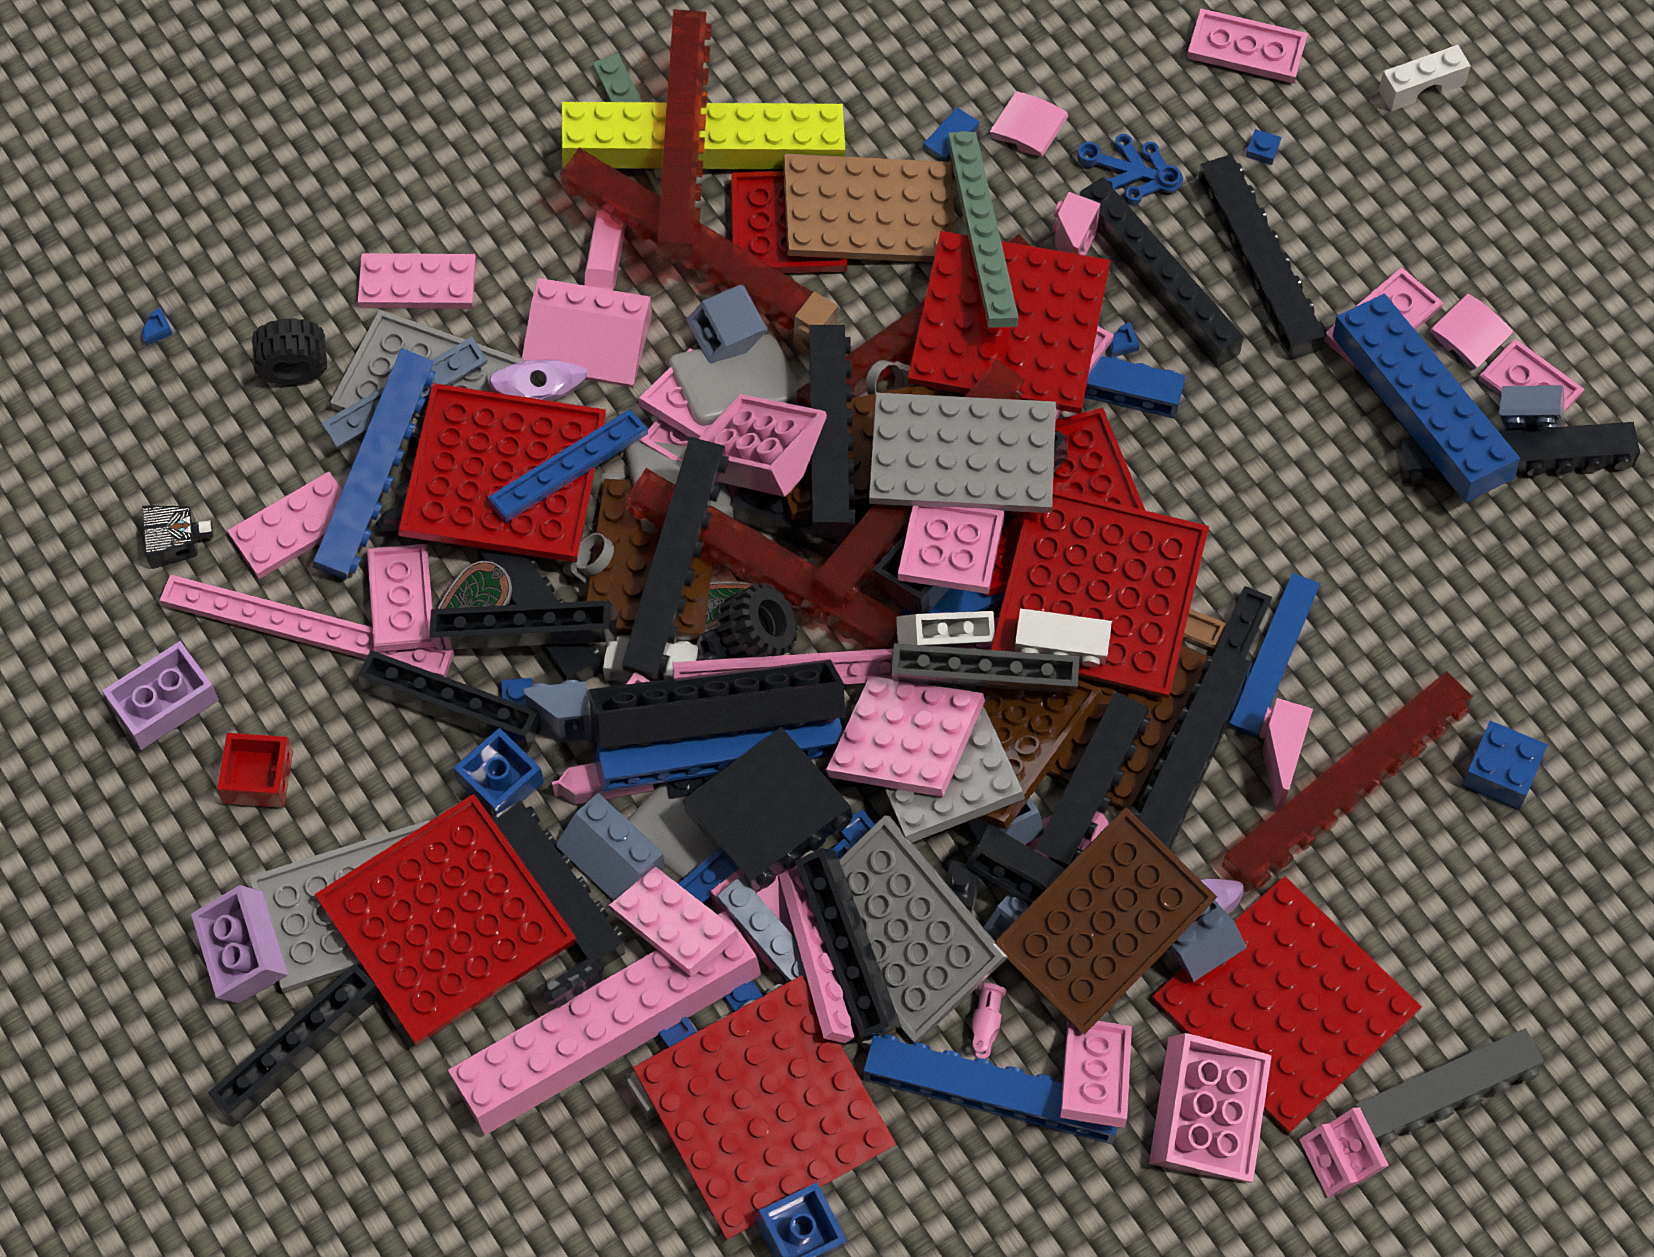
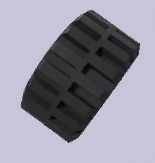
(289, 351)
(758, 622)

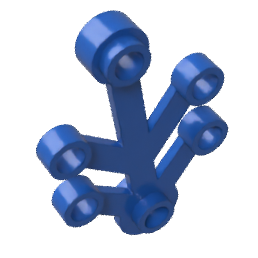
(1134, 169)

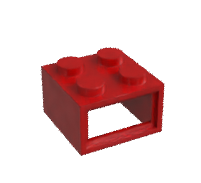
(255, 770)

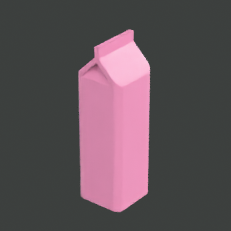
(604, 252)
(582, 783)

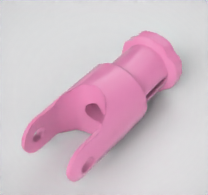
(987, 1018)

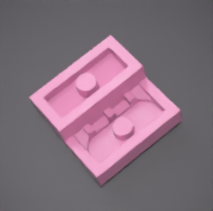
(1029, 123)
(1471, 331)
(1343, 1152)

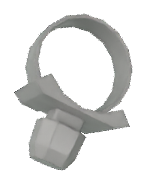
(901, 375)
(584, 568)

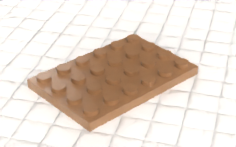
(866, 207)

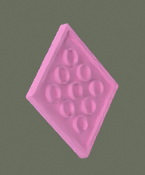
(906, 736)

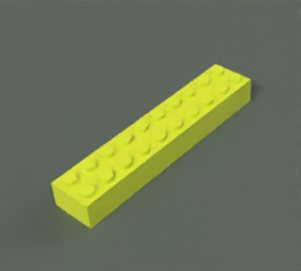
(734, 133)

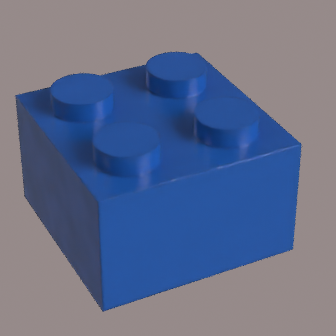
(1504, 765)
(498, 773)
(801, 1225)

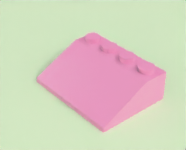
(589, 329)
(766, 442)
(1210, 1108)

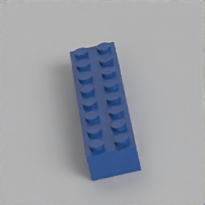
(1425, 398)

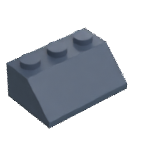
(608, 847)

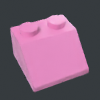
(1075, 224)

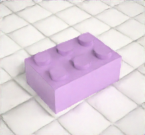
(160, 695)
(239, 944)

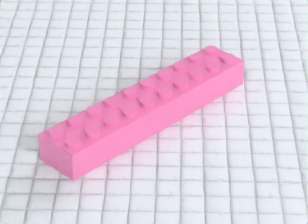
(593, 1031)

